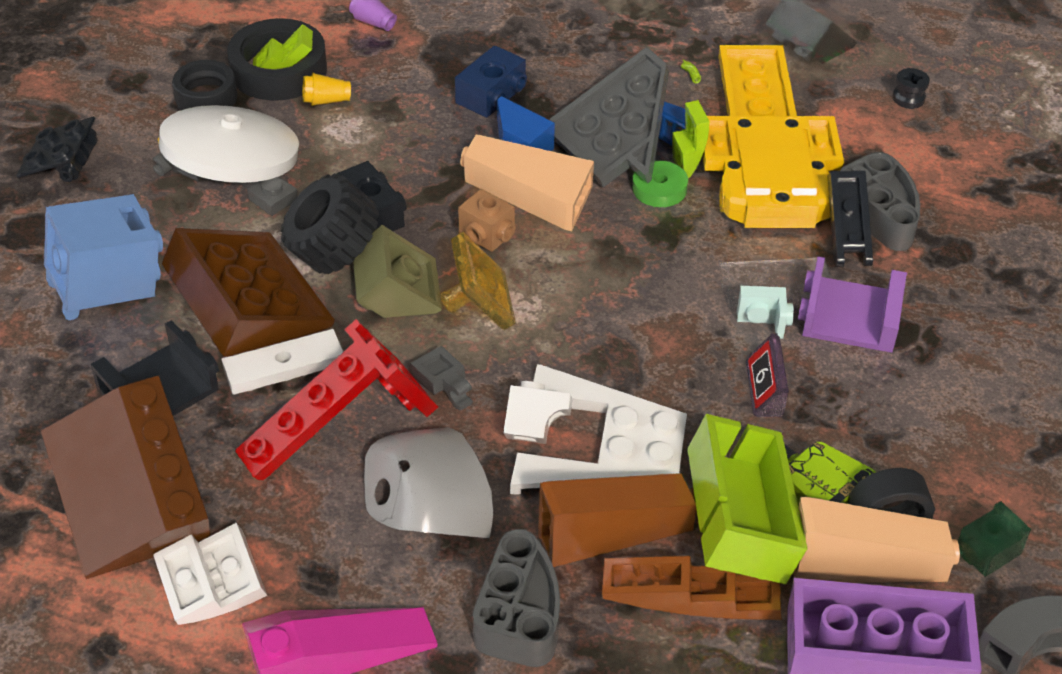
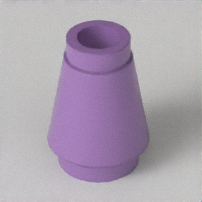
(373, 13)

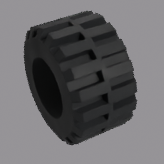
(329, 224)

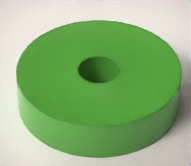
(665, 189)

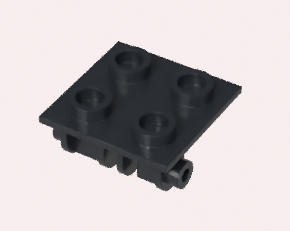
(61, 148)

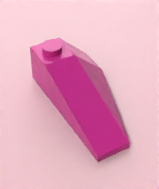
(336, 639)

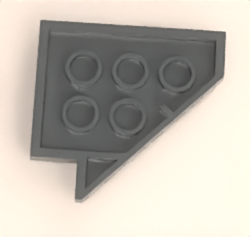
(617, 119)

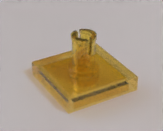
(479, 282)

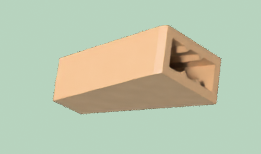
(530, 178)
(873, 545)

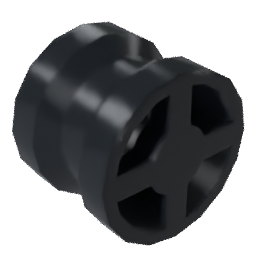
(911, 88)

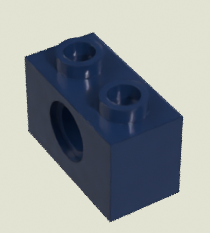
(489, 78)

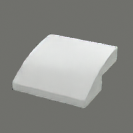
(209, 575)

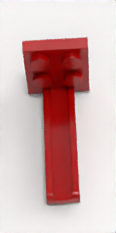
(327, 396)

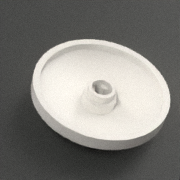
(228, 143)

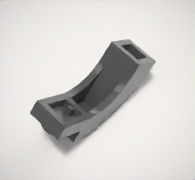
(1022, 633)

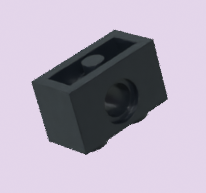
(376, 186)

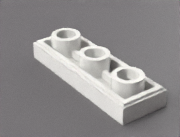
(281, 361)

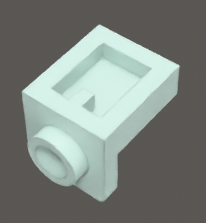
(765, 305)

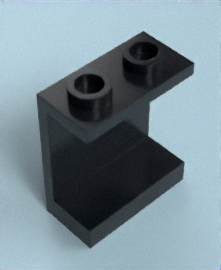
(181, 366)

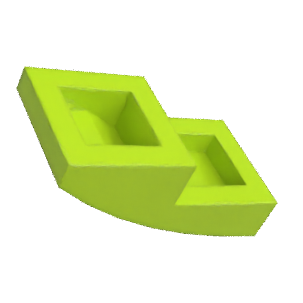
(278, 55)
(690, 143)

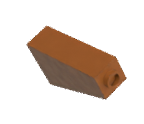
(611, 514)

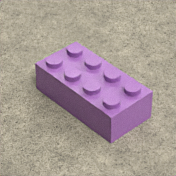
(880, 630)

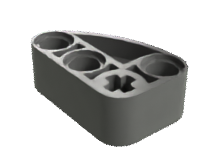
(891, 200)
(530, 609)

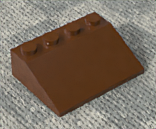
(243, 288)
(124, 478)

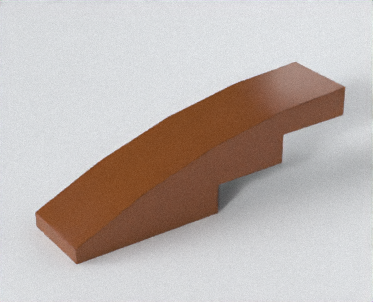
(685, 589)

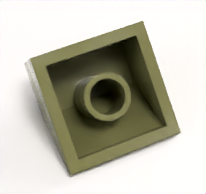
(396, 277)

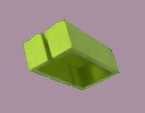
(745, 500)

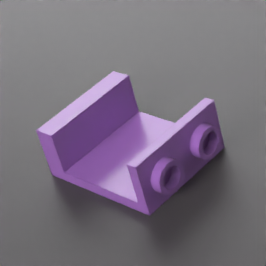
(852, 311)

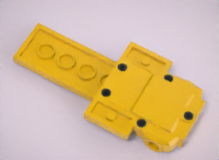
(768, 154)

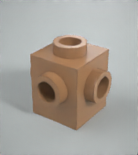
(487, 220)

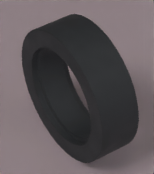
(273, 83)

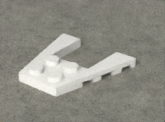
(635, 440)

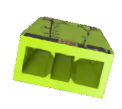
(825, 473)

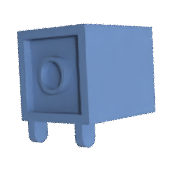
(101, 253)

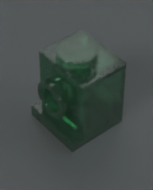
(993, 539)

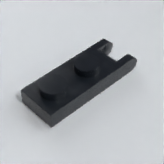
(850, 216)

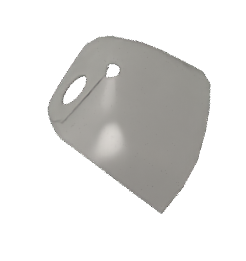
(438, 493)

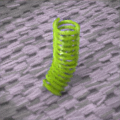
(695, 73)

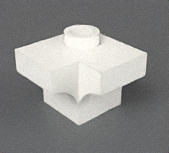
(533, 410)

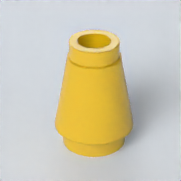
(323, 89)

